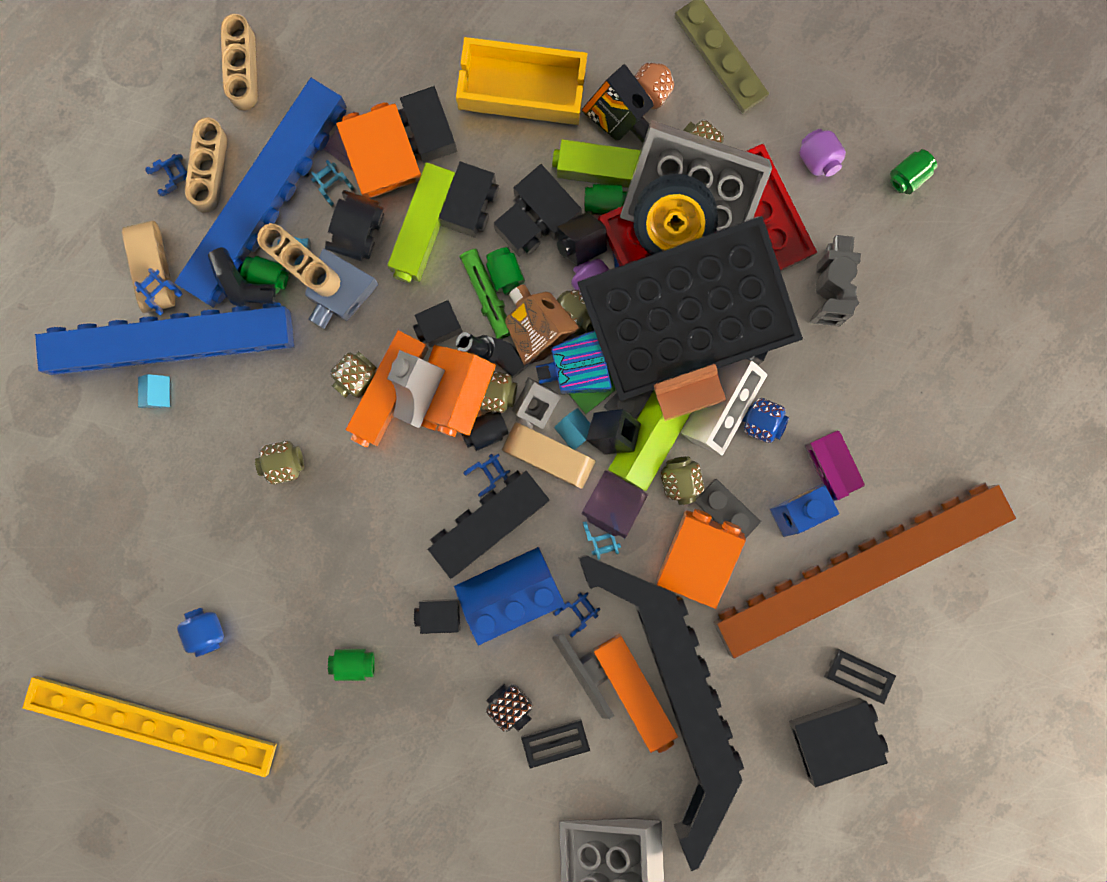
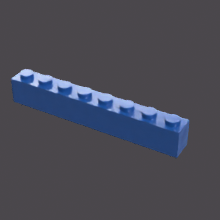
(265, 187)
(164, 340)

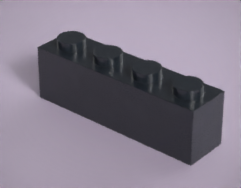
(488, 524)

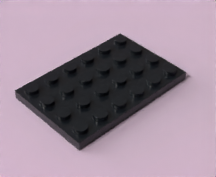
(691, 308)

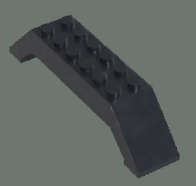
(690, 698)

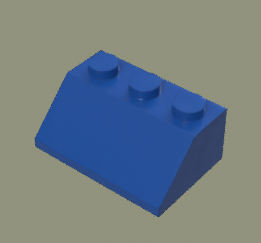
(508, 596)

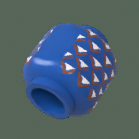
(765, 420)

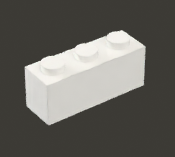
(717, 424)

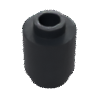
(486, 431)

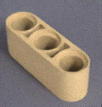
(232, 50)
(199, 152)
(289, 250)
(145, 251)
(548, 455)

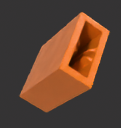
(379, 150)
(459, 391)
(701, 558)

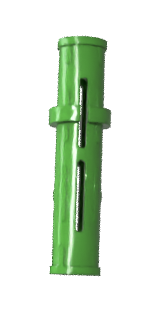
(472, 263)

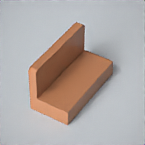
(689, 392)

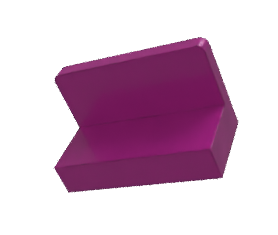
(835, 465)

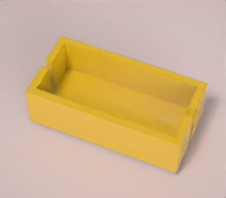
(521, 81)

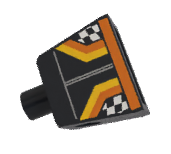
(620, 106)

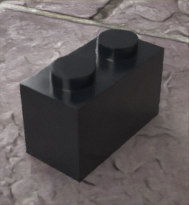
(428, 125)
(468, 199)
(545, 201)

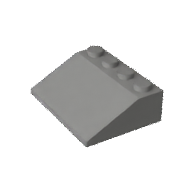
(729, 173)
(611, 850)

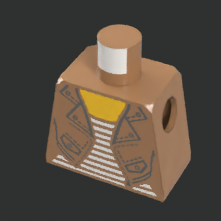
(537, 324)

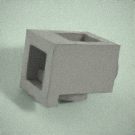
(546, 402)

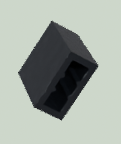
(839, 741)

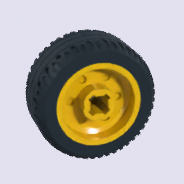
(668, 197)

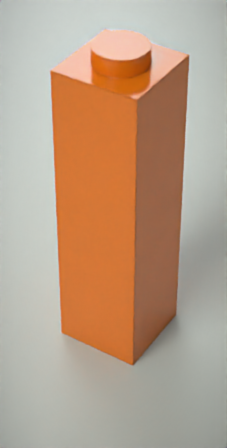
(379, 400)
(636, 694)

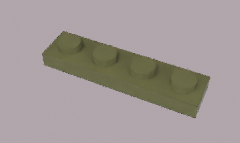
(721, 55)

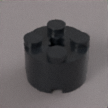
(353, 226)

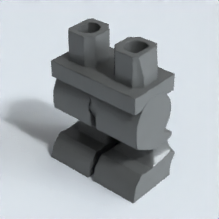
(834, 283)

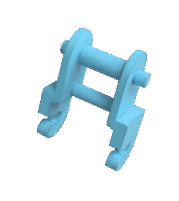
(323, 189)
(598, 551)

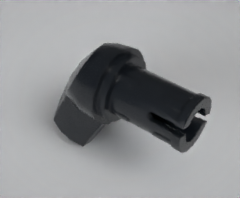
(234, 285)
(493, 350)

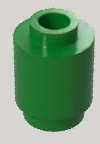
(913, 172)
(603, 198)
(504, 270)
(264, 271)
(351, 664)

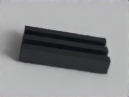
(835, 665)
(577, 724)

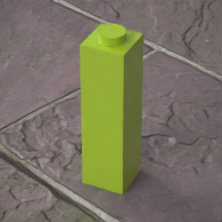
(595, 163)
(420, 224)
(651, 448)

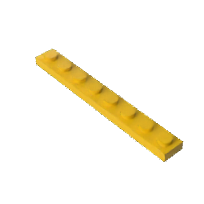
(149, 726)

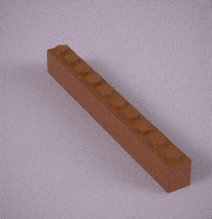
(864, 569)

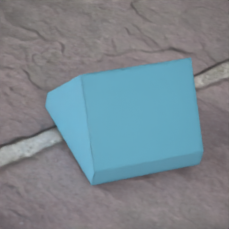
(153, 391)
(573, 428)

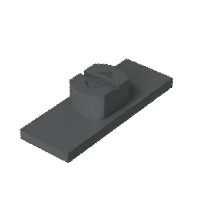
(587, 673)

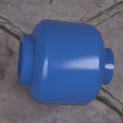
(200, 632)

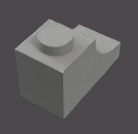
(414, 386)

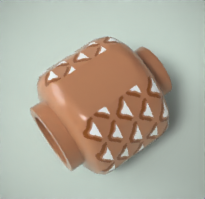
(656, 81)

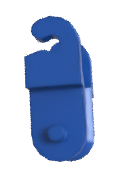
(159, 164)
(150, 296)
(493, 459)
(593, 612)

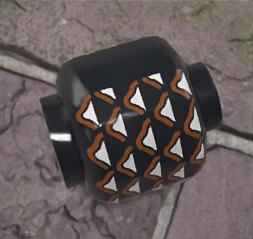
(509, 708)

